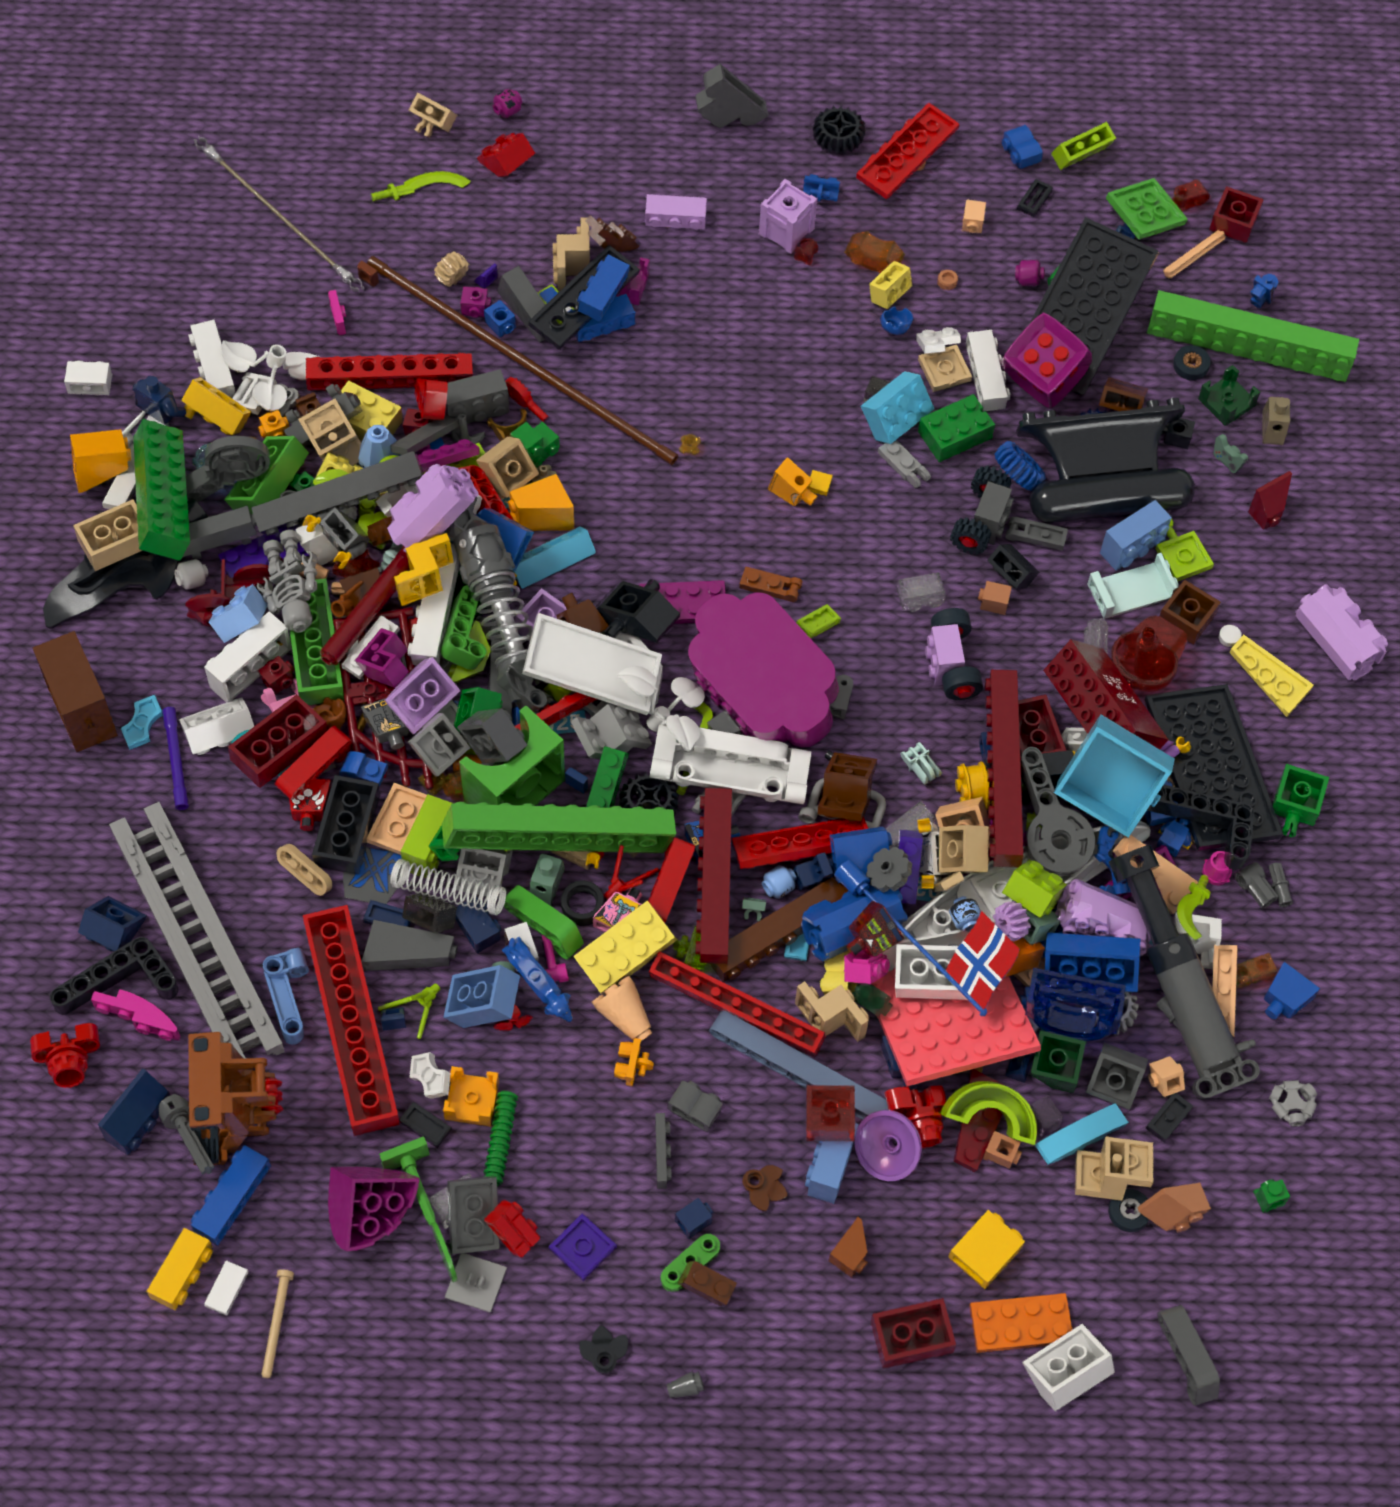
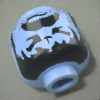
(964, 913)

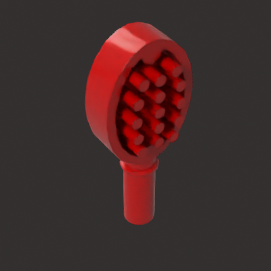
(523, 397)

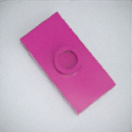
(338, 312)

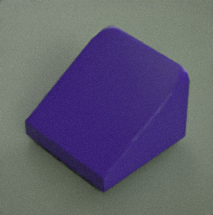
(487, 276)

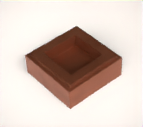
(367, 273)

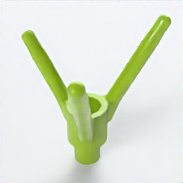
(424, 998)

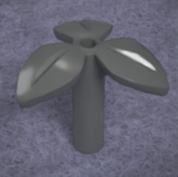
(462, 432)

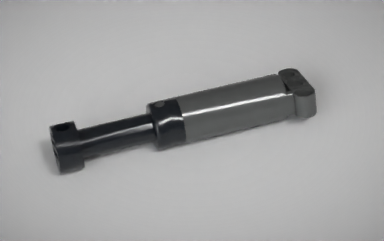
(1184, 981)

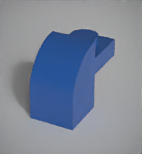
(363, 768)

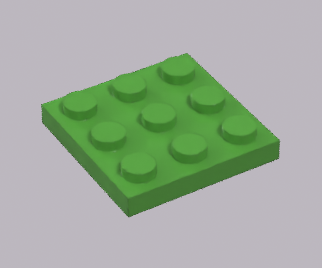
(1146, 208)

